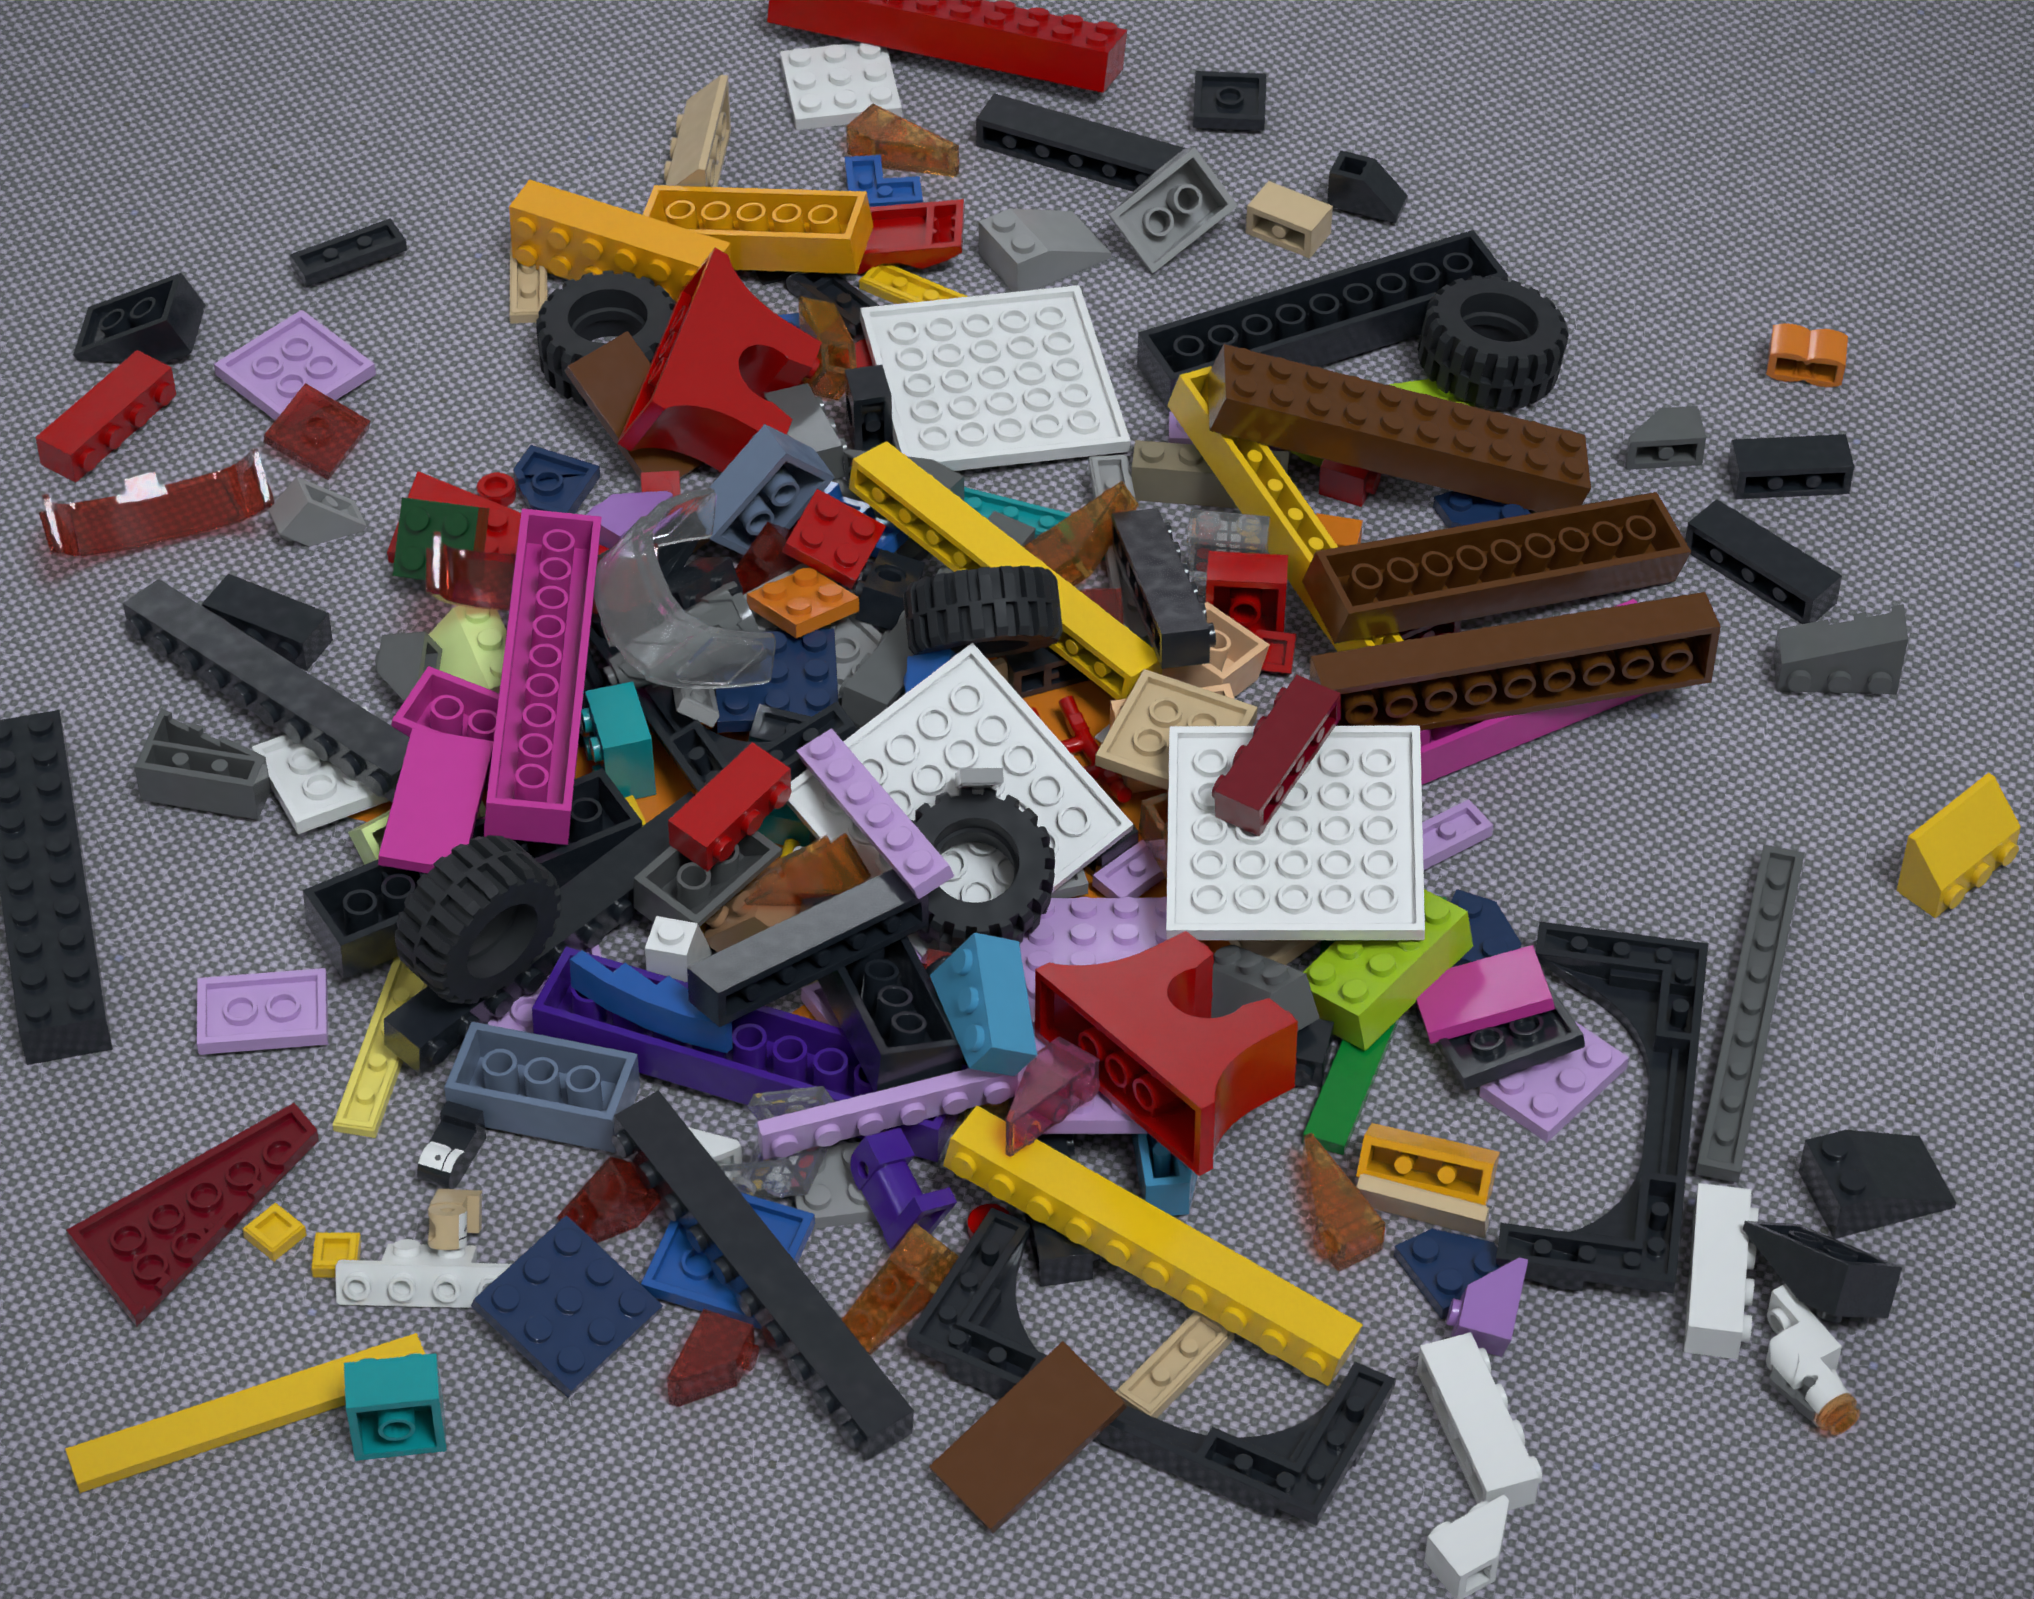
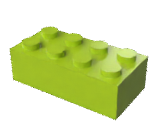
(1374, 982)

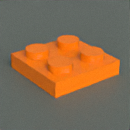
(803, 602)

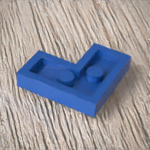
(866, 174)

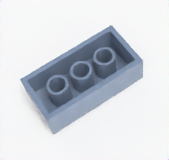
(543, 1085)

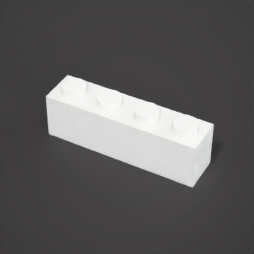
(1719, 1271)
(1478, 1422)

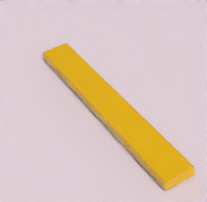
(221, 1420)

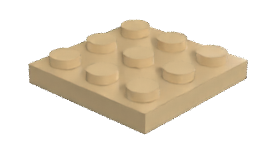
(1140, 734)

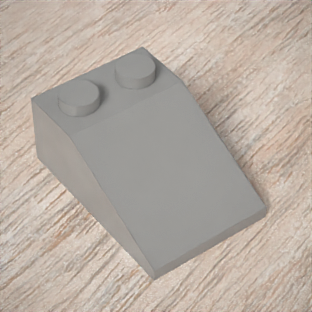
(1172, 208)
(1037, 246)

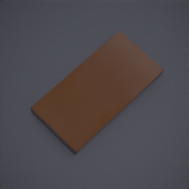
(609, 385)
(1027, 1437)

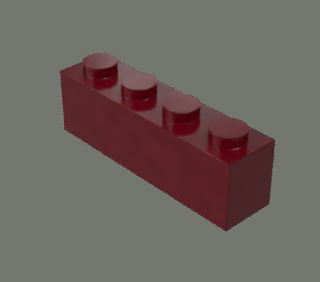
(1276, 754)

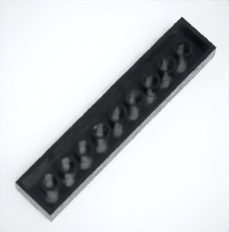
(1321, 316)
(47, 896)

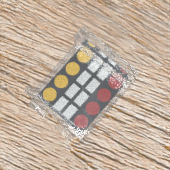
(1222, 533)
(780, 1175)

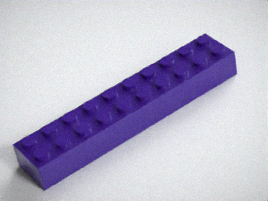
(768, 1052)

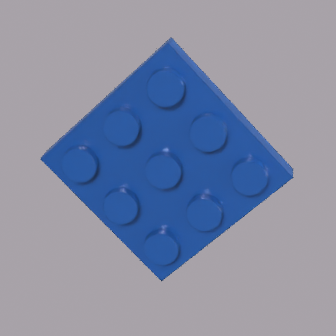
(686, 1276)

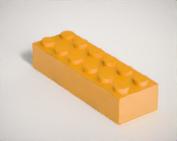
(773, 226)
(587, 236)

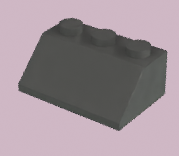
(686, 892)
(1248, 977)

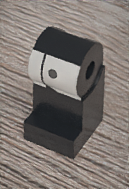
(452, 1145)

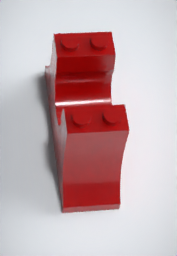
(714, 369)
(1162, 1050)

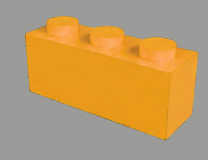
(1429, 1163)

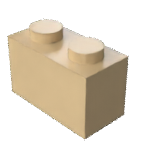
(1289, 219)

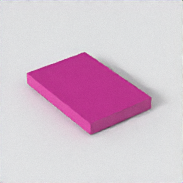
(1485, 994)

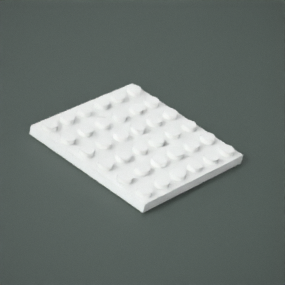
(996, 378)
(966, 720)
(1330, 862)

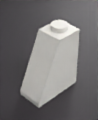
(674, 947)

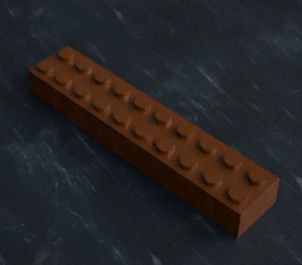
(1396, 431)
(1495, 567)
(1525, 665)

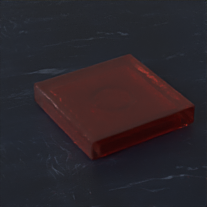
(316, 431)

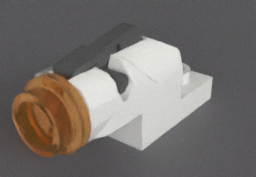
(1805, 1364)

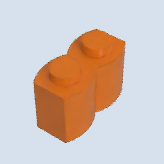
(1807, 355)

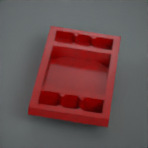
(915, 234)

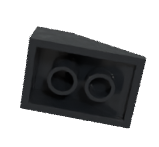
(151, 319)
(1871, 1180)
(1827, 1271)

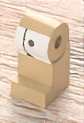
(453, 1216)

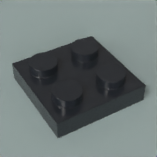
(1229, 100)

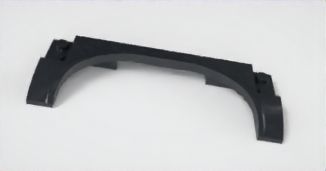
(694, 748)
(1658, 997)
(980, 1337)

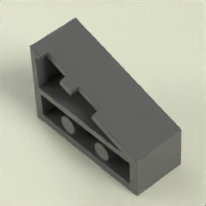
(1843, 656)
(199, 771)

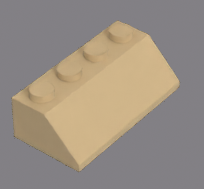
(701, 138)

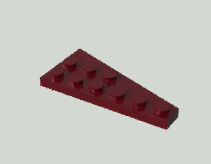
(170, 1225)

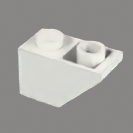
(1469, 1549)

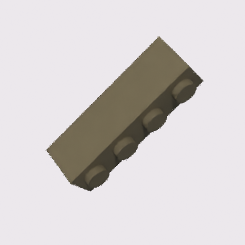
(1180, 475)

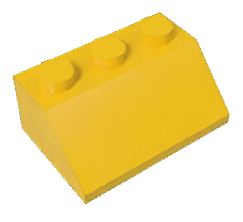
(1959, 848)

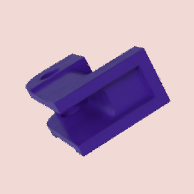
(893, 1189)

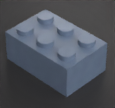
(765, 484)

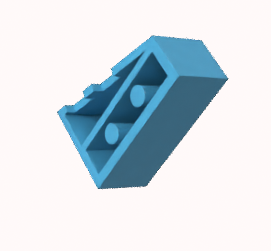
(988, 1004)
(1162, 1176)

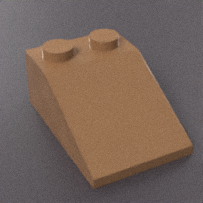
(740, 921)

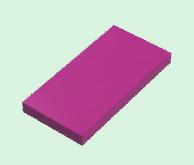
(435, 799)

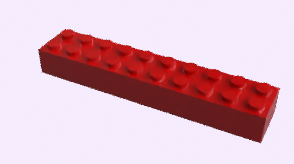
(973, 34)

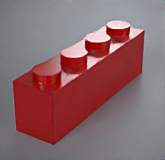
(106, 416)

